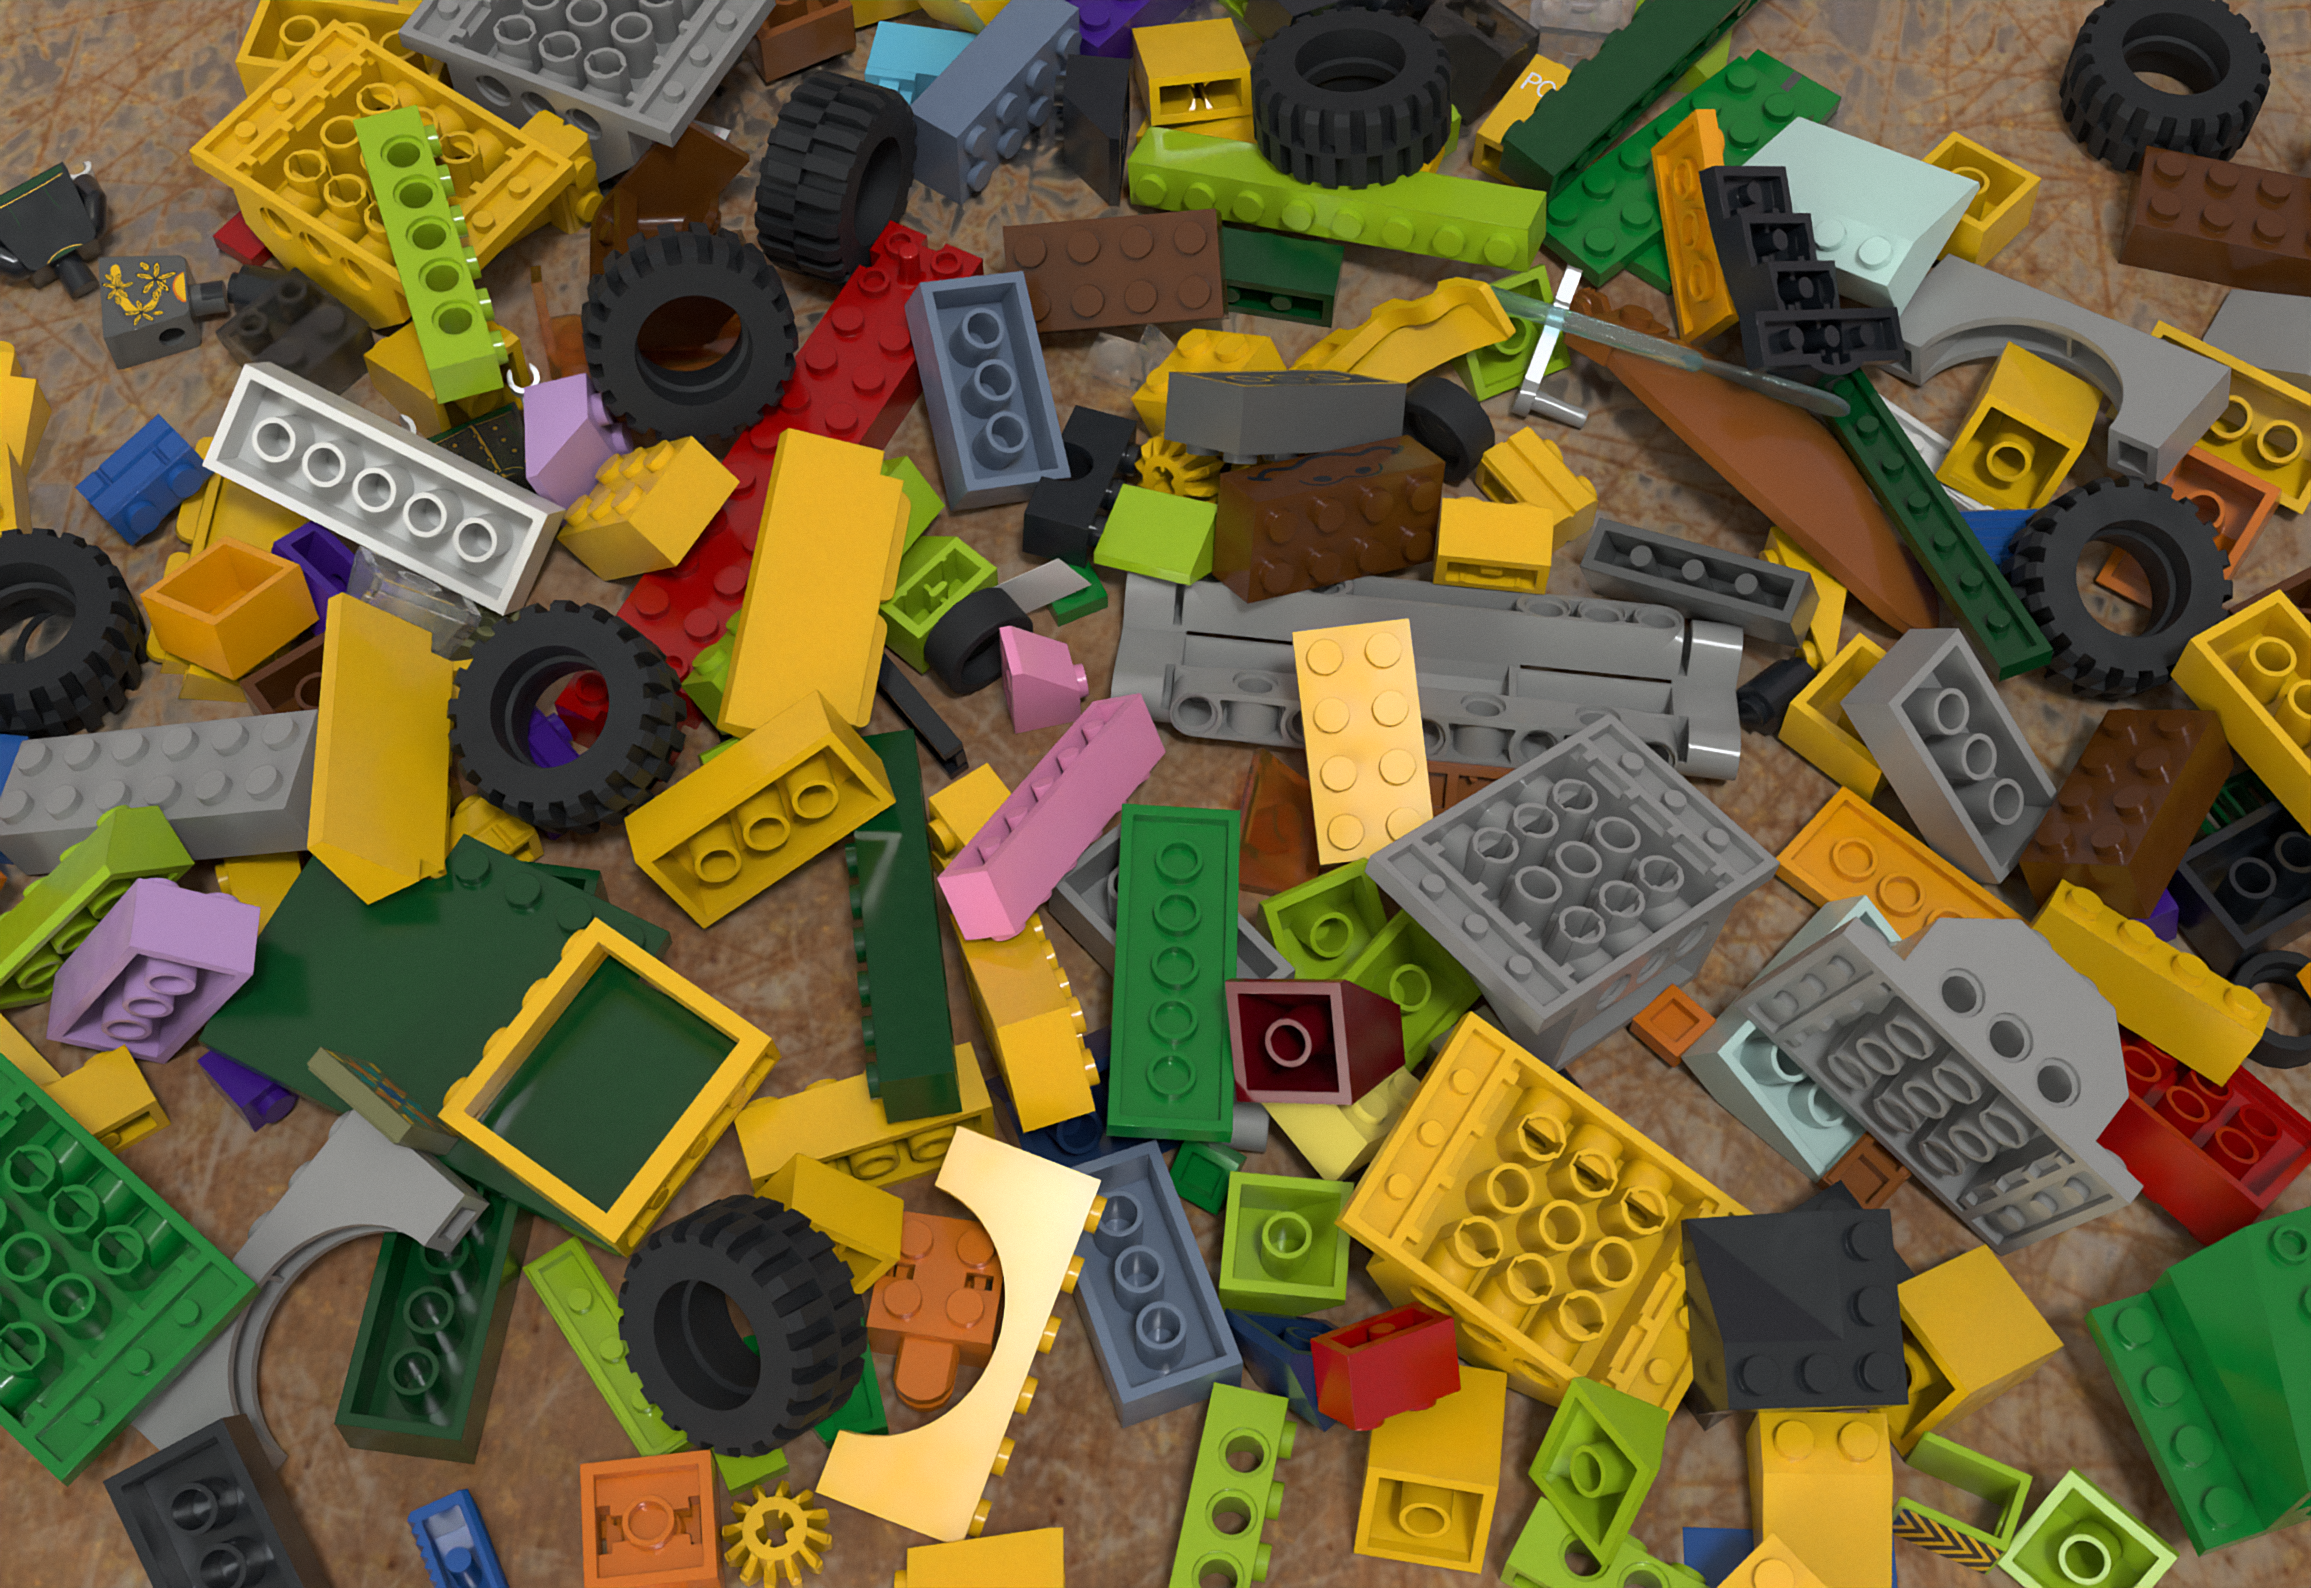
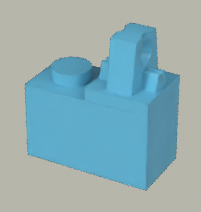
(912, 56)

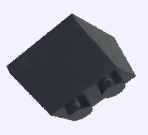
(1095, 121)

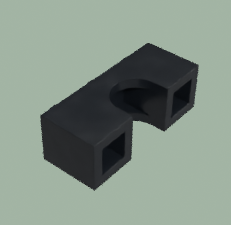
(1070, 515)

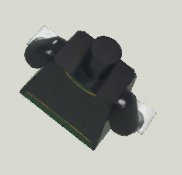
(53, 229)

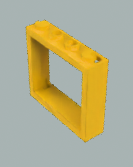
(685, 1143)

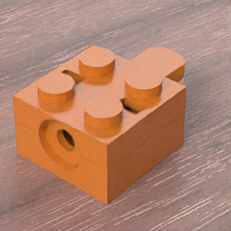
(937, 1307)
(656, 1520)

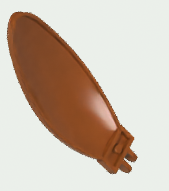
(1778, 463)

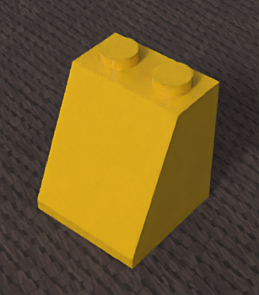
(404, 380)
(2020, 432)
(1964, 1343)
(1435, 1478)
(996, 1561)

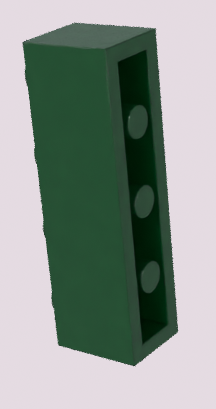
(1282, 276)

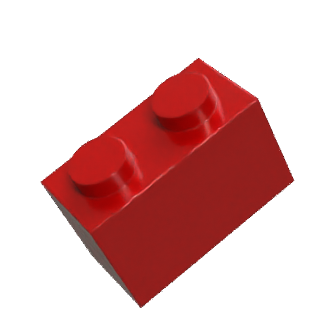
(1385, 1365)

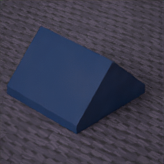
(1281, 1357)

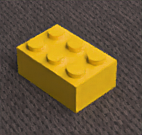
(646, 508)

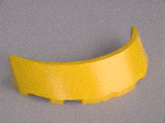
(1412, 336)

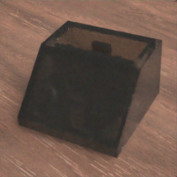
(1486, 50)
(302, 332)

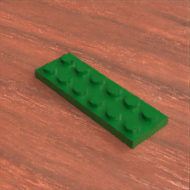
(1613, 206)
(1170, 972)

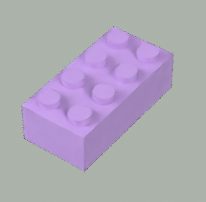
(154, 970)

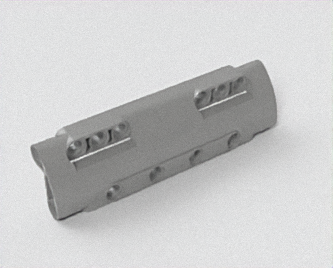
(1466, 662)

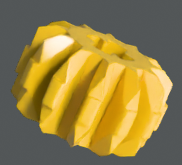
(1175, 472)
(799, 1524)

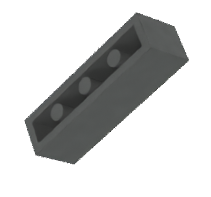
(1700, 582)

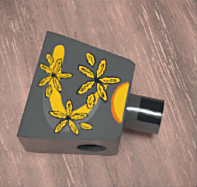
(154, 307)

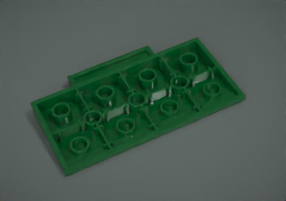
(430, 981)

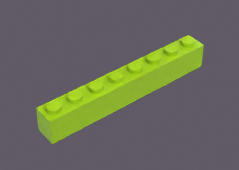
(1415, 214)

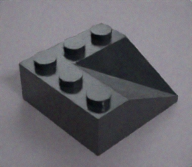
(1794, 1312)

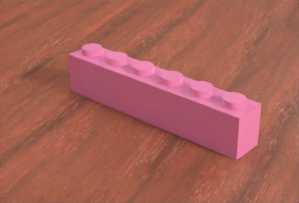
(1051, 818)

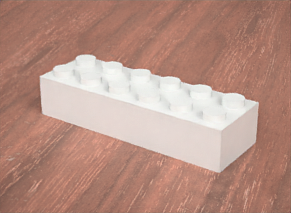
(383, 487)

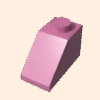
(1039, 680)

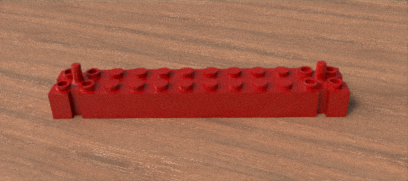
(848, 385)

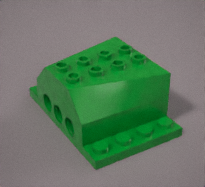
(96, 1285)
(2223, 1380)

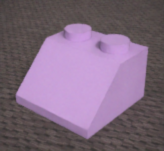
(569, 438)

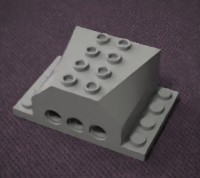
(602, 65)
(1576, 886)
(1966, 1063)

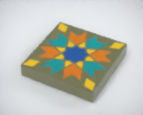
(382, 1102)

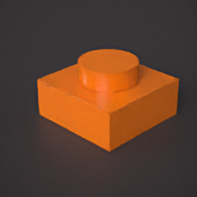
(1671, 1024)

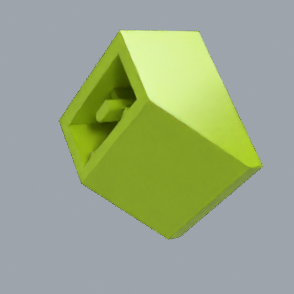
(929, 582)

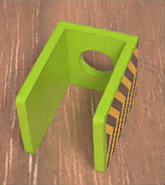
(1975, 1475)

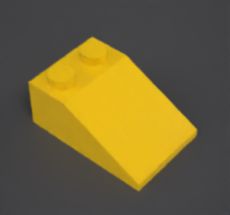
(1825, 1492)

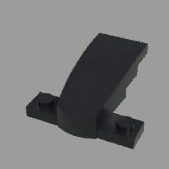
(1781, 290)

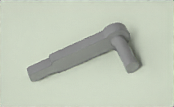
(1528, 395)

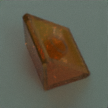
(1276, 828)

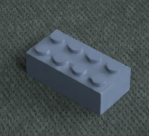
(992, 95)
(986, 388)
(1150, 1293)

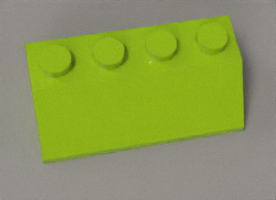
(79, 894)

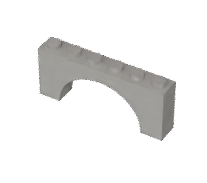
(2159, 389)
(347, 1191)

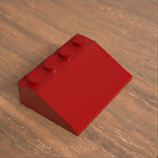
(2201, 1147)

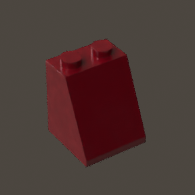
(1311, 1040)

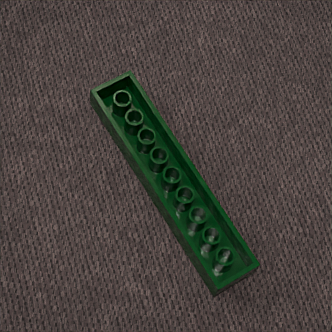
(439, 1322)

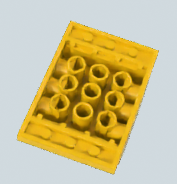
(307, 186)
(1534, 1225)

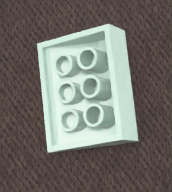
(1869, 208)
(1764, 1084)

